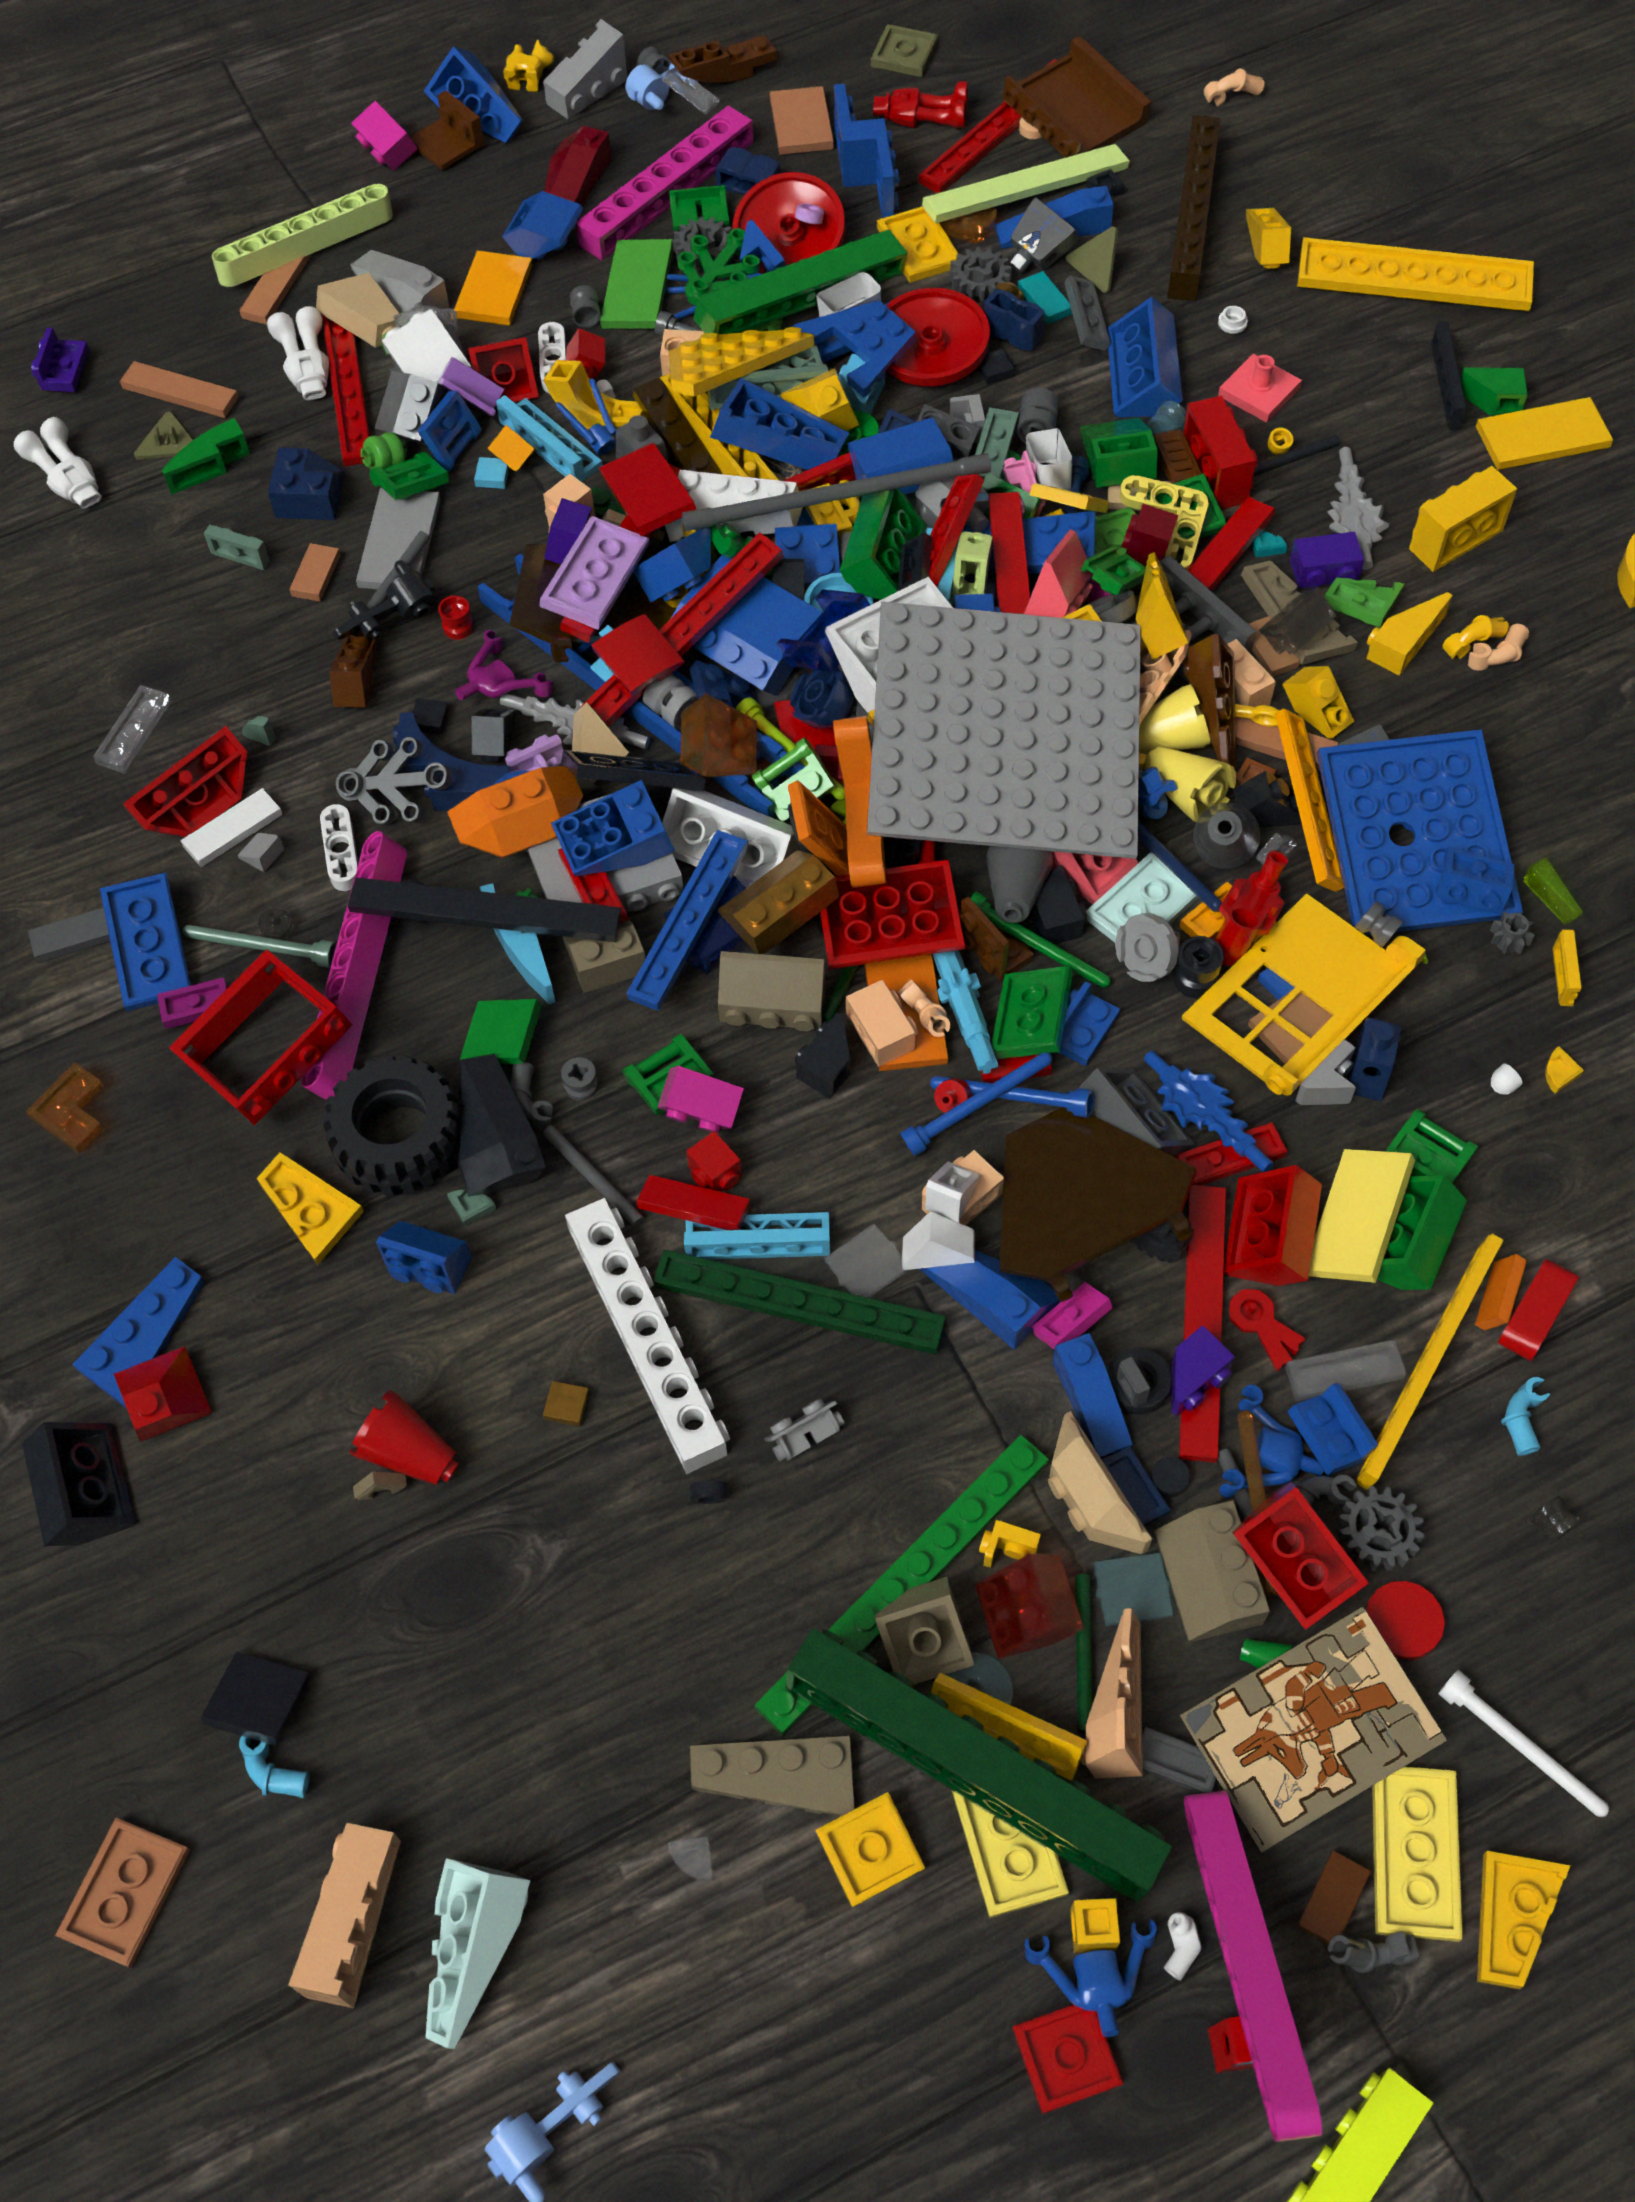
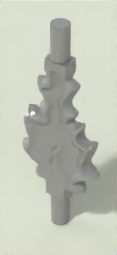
(1355, 511)
(563, 718)

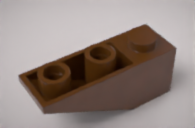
(354, 671)

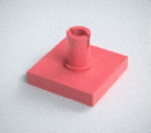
(1260, 387)

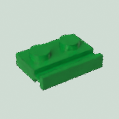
(1114, 571)

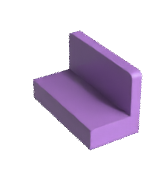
(471, 386)

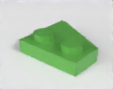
(1363, 599)

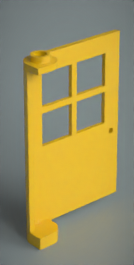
(1324, 962)

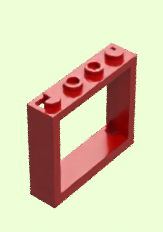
(233, 1008)

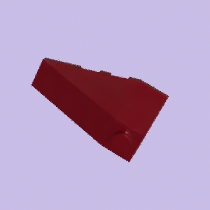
(578, 164)

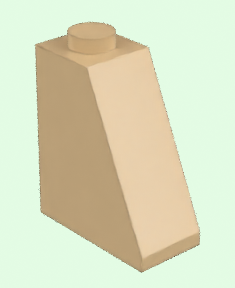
(358, 307)

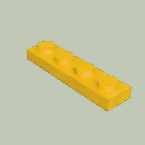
(1032, 1735)

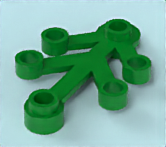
(718, 269)

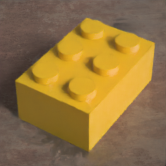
(1462, 518)

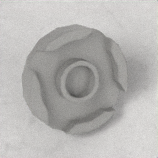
(1147, 947)

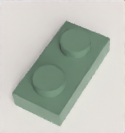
(237, 547)

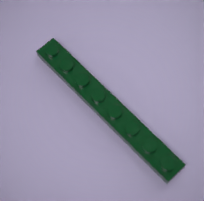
(799, 1301)

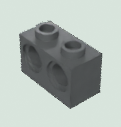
(957, 432)

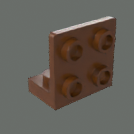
(452, 135)
(997, 949)

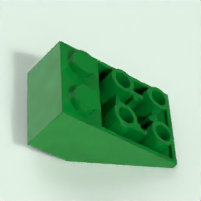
(1120, 451)

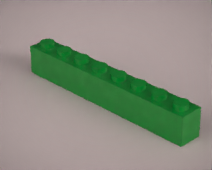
(796, 285)

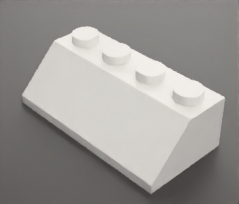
(697, 815)

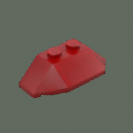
(193, 788)

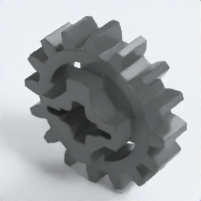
(713, 231)
(979, 272)
(1385, 1512)

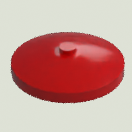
(773, 210)
(949, 336)

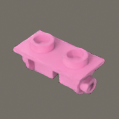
(1022, 474)

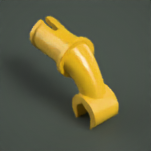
(1480, 629)

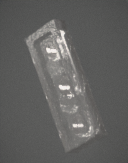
(132, 729)
(1350, 1368)

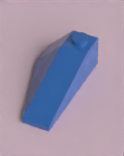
(1085, 210)
(998, 1299)

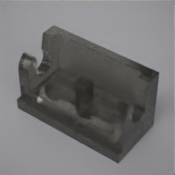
(1298, 621)

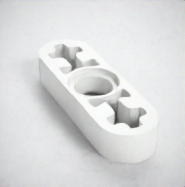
(547, 348)
(332, 837)

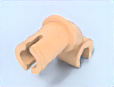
(1237, 82)
(1507, 650)
(931, 1015)

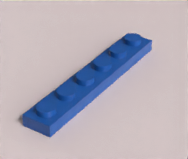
(687, 920)

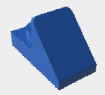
(758, 244)

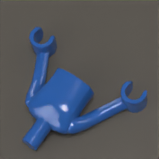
(1278, 1450)
(1098, 1977)

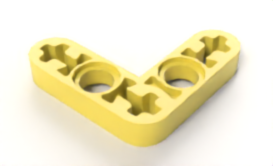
(1187, 518)

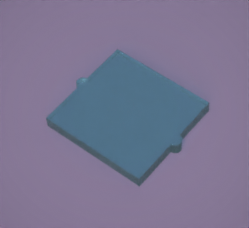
(1133, 1584)

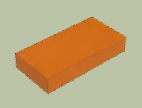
(1500, 1292)

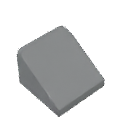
(262, 851)

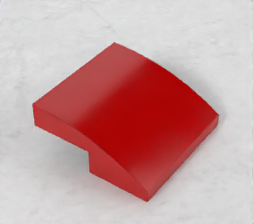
(637, 654)

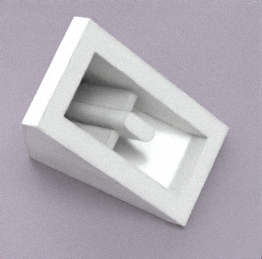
(950, 1191)
(937, 1243)

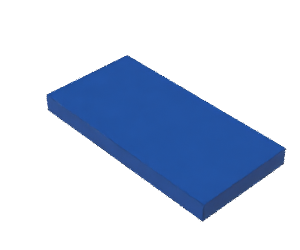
(145, 939)

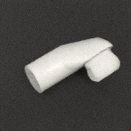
(1186, 1944)

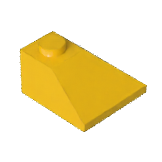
(825, 399)

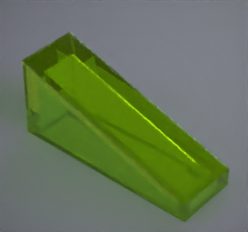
(1551, 890)

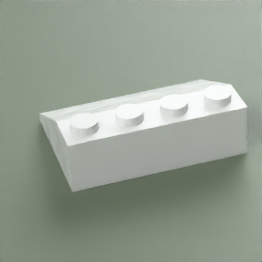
(857, 638)

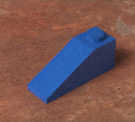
(1091, 1395)

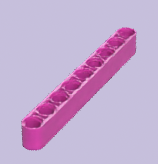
(356, 965)
(1252, 1969)

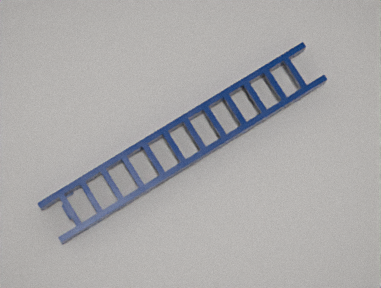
(735, 784)

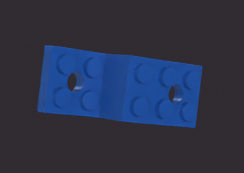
(865, 152)

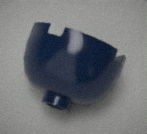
(822, 698)

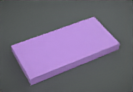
(594, 572)

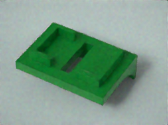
(712, 201)

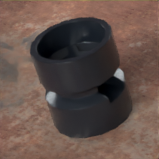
(1198, 966)

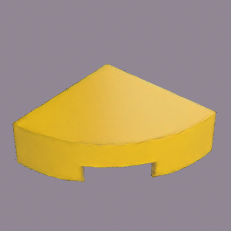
(1561, 1070)

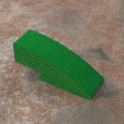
(205, 457)

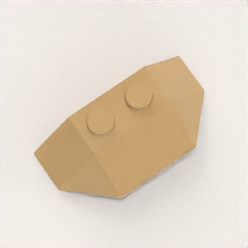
(1092, 1493)

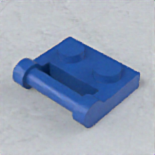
(444, 424)

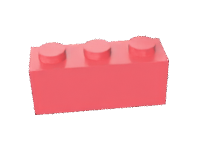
(1061, 582)

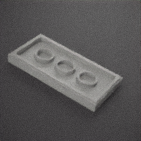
(392, 531)

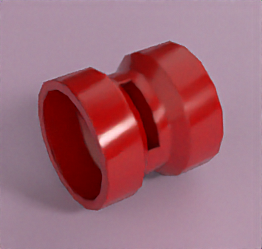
(456, 617)

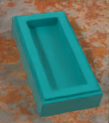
(1046, 295)

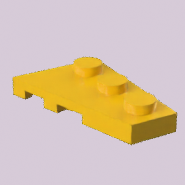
(309, 1205)
(1514, 1911)

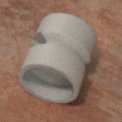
(669, 699)

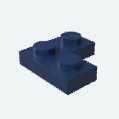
(719, 684)

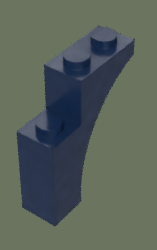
(467, 776)

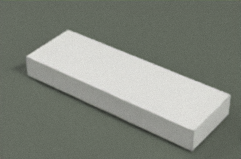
(231, 827)

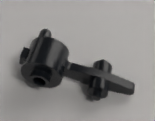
(406, 594)

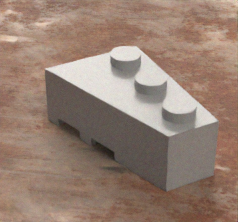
(589, 73)

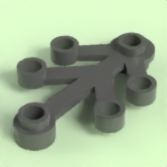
(389, 781)

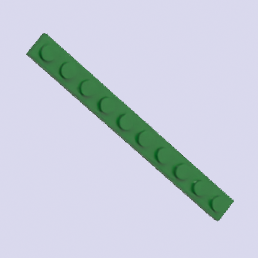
(920, 1564)

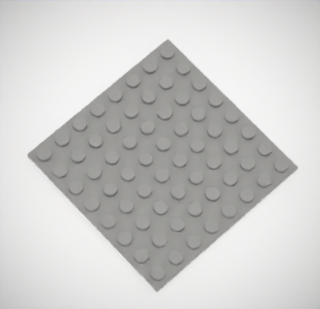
(1006, 730)

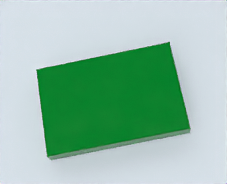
(1032, 1012)

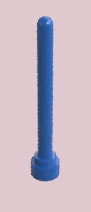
(1078, 1102)
(919, 1137)

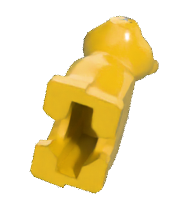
(527, 67)

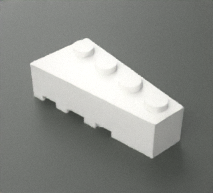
(721, 490)

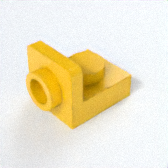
(1012, 1539)

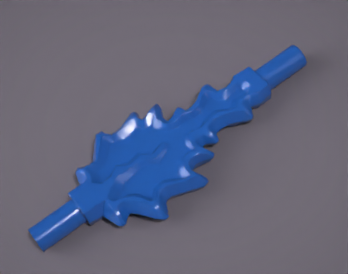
(1202, 1102)

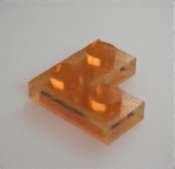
(61, 1108)

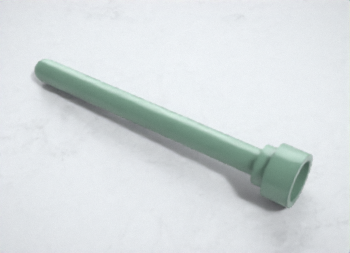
(320, 952)

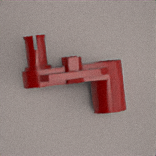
(1251, 908)

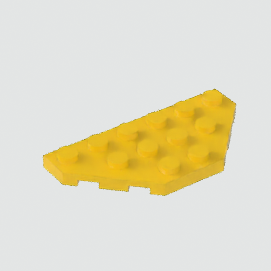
(726, 357)

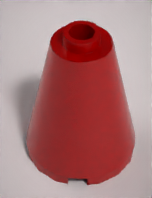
(404, 1443)

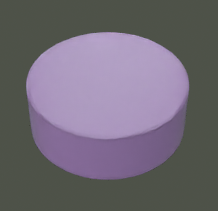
(809, 213)

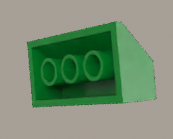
(875, 544)

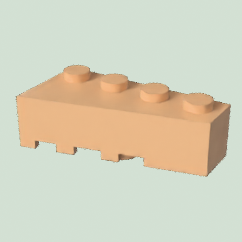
(346, 1916)

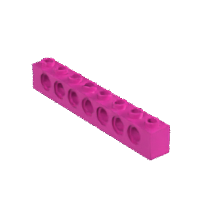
(648, 193)

